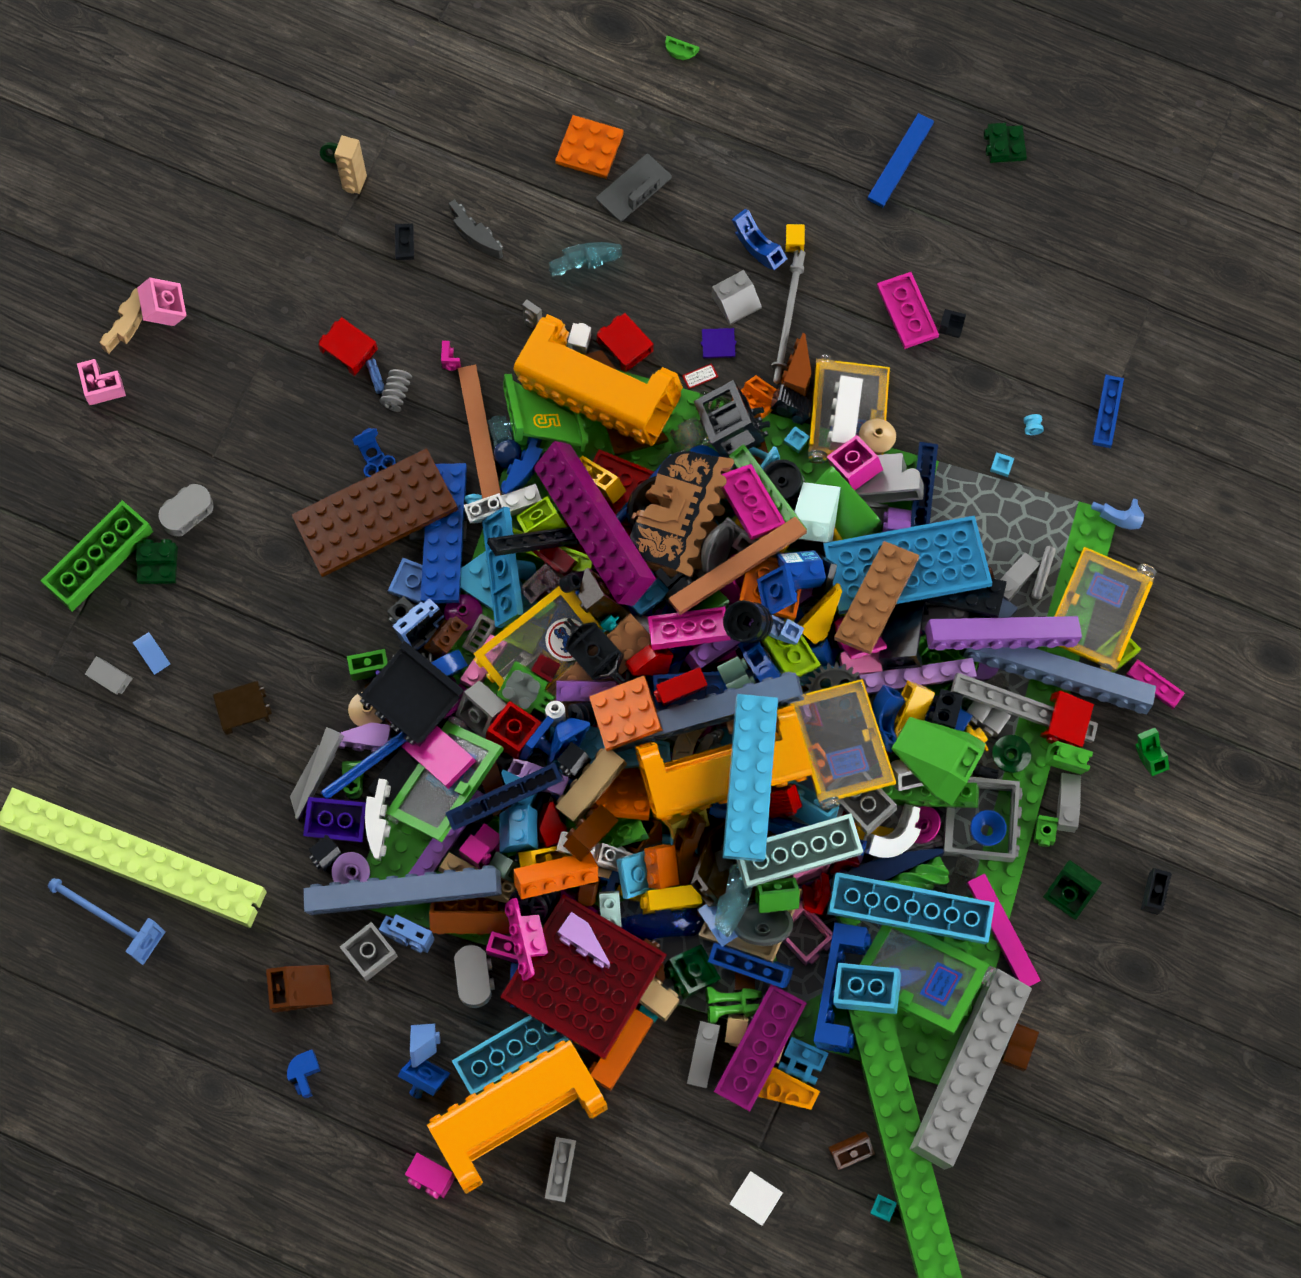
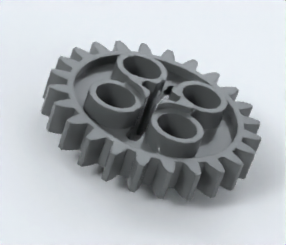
(835, 675)

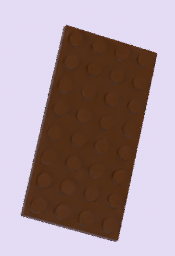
(374, 512)

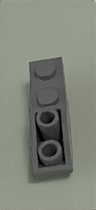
(476, 235)

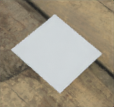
(756, 1198)

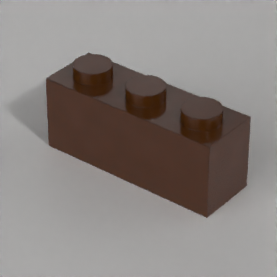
(589, 832)

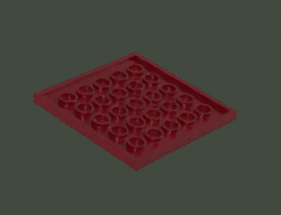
(577, 995)

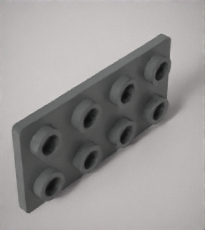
(633, 187)

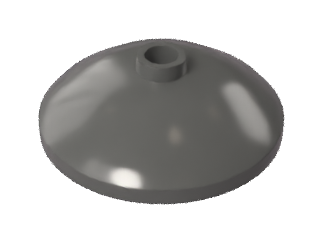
(717, 546)
(764, 928)

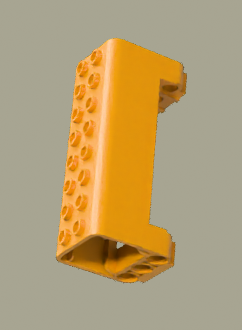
(594, 387)
(704, 776)
(512, 1107)

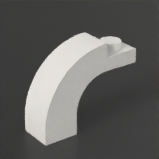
(899, 839)

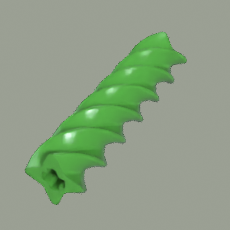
(921, 876)

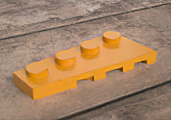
(788, 1090)

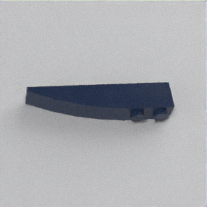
(926, 466)
(505, 796)
(887, 868)

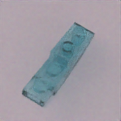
(592, 254)
(733, 903)

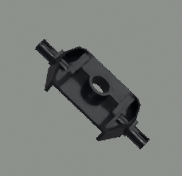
(605, 662)

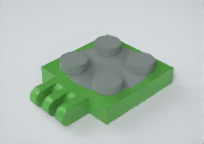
(525, 689)

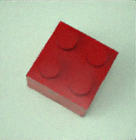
(512, 729)

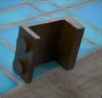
(241, 706)

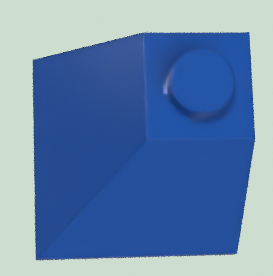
(565, 732)

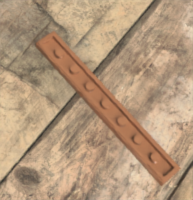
(479, 431)
(737, 565)

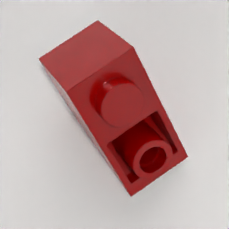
(650, 662)
(549, 825)

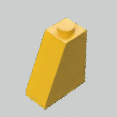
(670, 898)

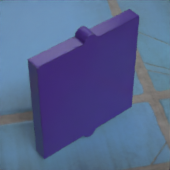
(718, 343)

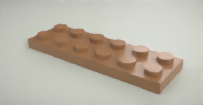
(876, 597)
(627, 636)

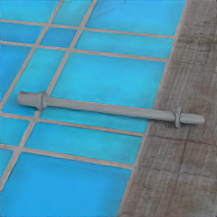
(796, 269)

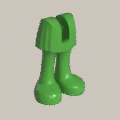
(714, 996)

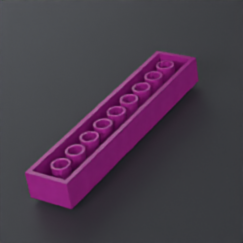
(594, 523)

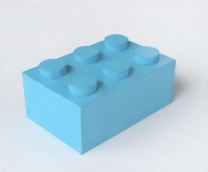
(867, 988)

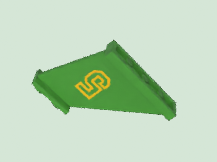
(541, 419)

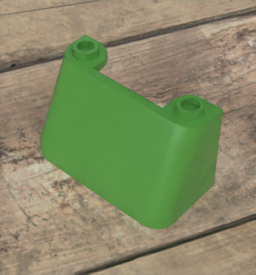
(853, 514)

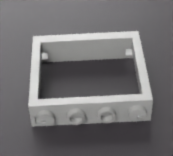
(1014, 830)

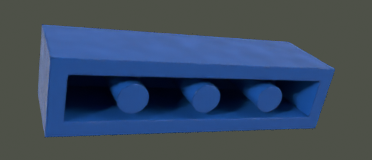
(750, 965)

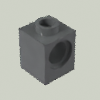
(401, 605)

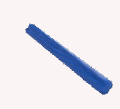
(363, 766)

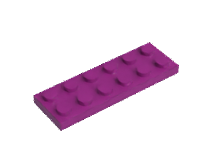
(760, 1047)

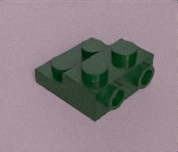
(1005, 143)
(156, 562)
(691, 972)

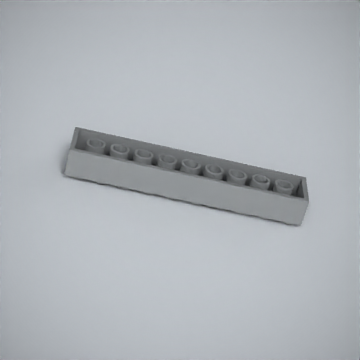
(970, 1070)

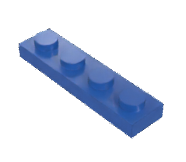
(1108, 411)

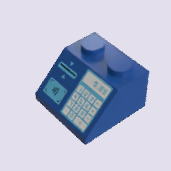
(805, 567)

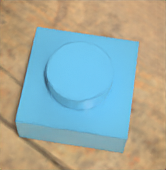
(796, 439)
(1002, 464)

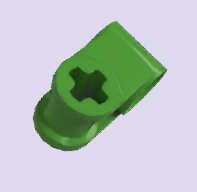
(358, 782)

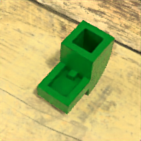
(1151, 753)

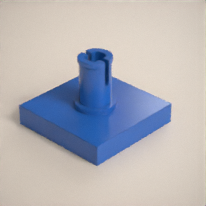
(777, 589)
(538, 740)
(424, 1077)

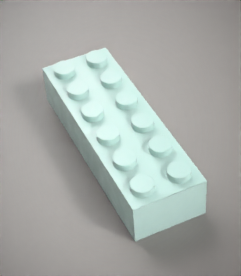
(803, 850)

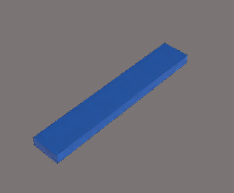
(900, 160)

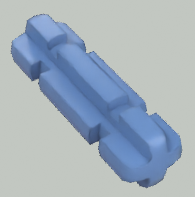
(375, 375)

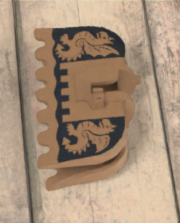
(681, 512)

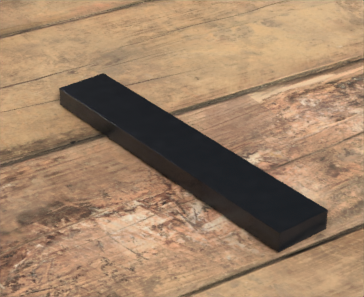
(532, 541)

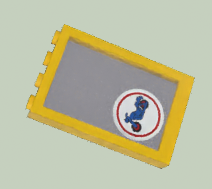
(534, 633)

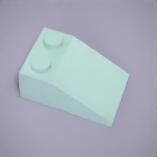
(818, 511)

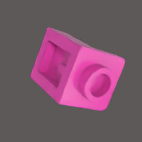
(447, 357)

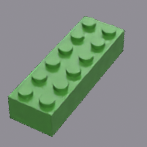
(96, 556)

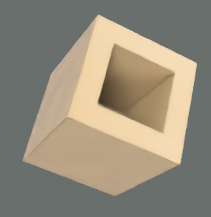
(735, 1029)

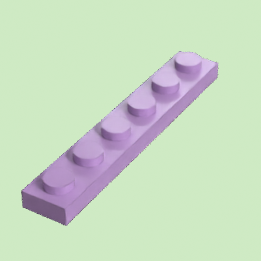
(925, 675)

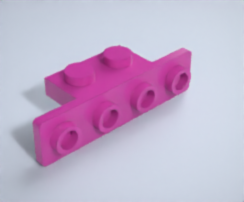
(527, 937)

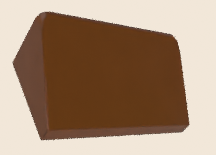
(851, 1150)

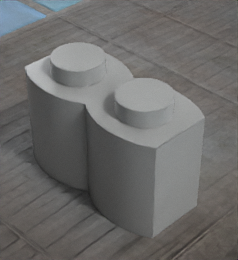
(988, 718)

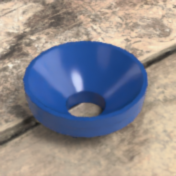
(991, 819)

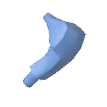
(1127, 519)

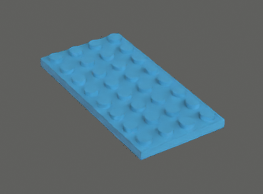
(948, 560)

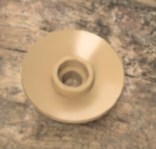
(878, 443)
(359, 715)

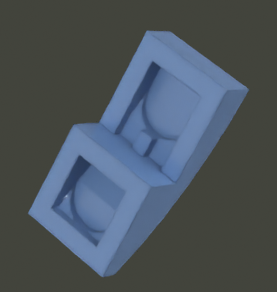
(786, 630)
(151, 653)

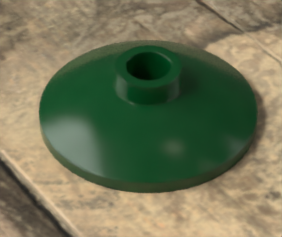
(1016, 746)

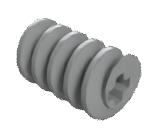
(394, 389)

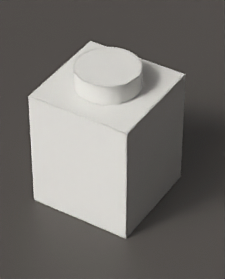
(579, 338)

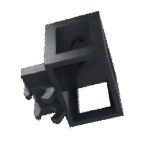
(732, 423)

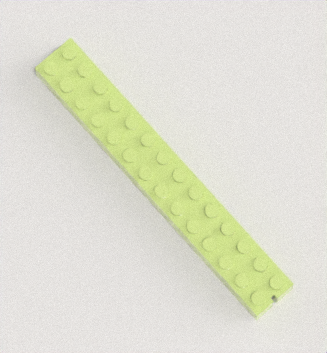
(131, 857)

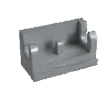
(108, 675)

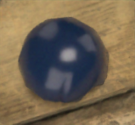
(506, 453)

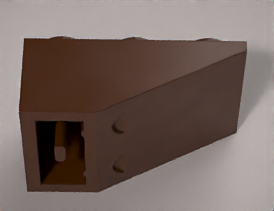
(298, 987)

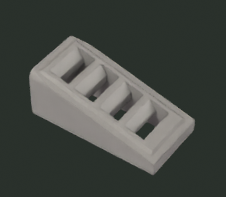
(478, 625)

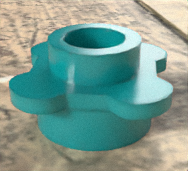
(609, 623)

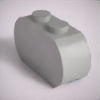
(185, 509)
(473, 976)

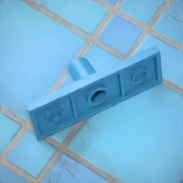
(505, 571)

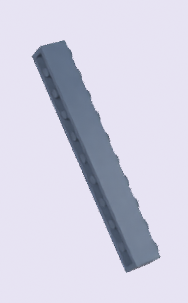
(1068, 675)
(719, 708)
(402, 891)

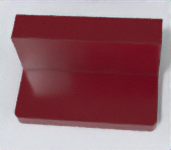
(557, 559)

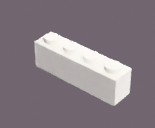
(846, 411)

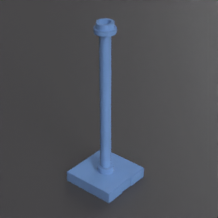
(143, 941)

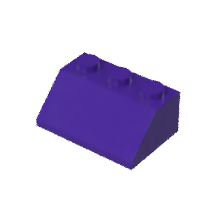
(335, 818)

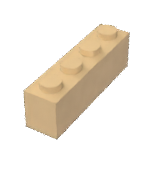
(350, 164)
(590, 785)
(659, 1000)

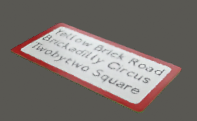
(700, 376)

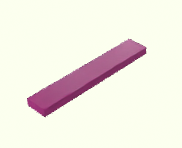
(1005, 933)

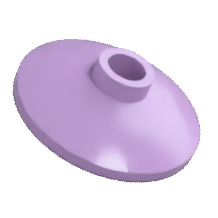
(343, 865)

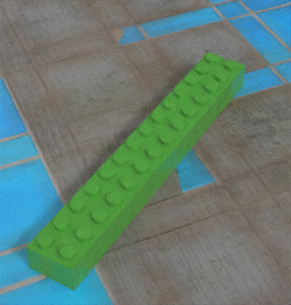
(897, 1126)

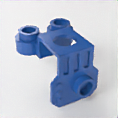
(366, 441)

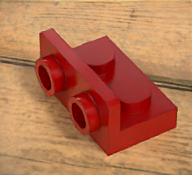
(816, 897)

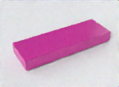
(1164, 691)

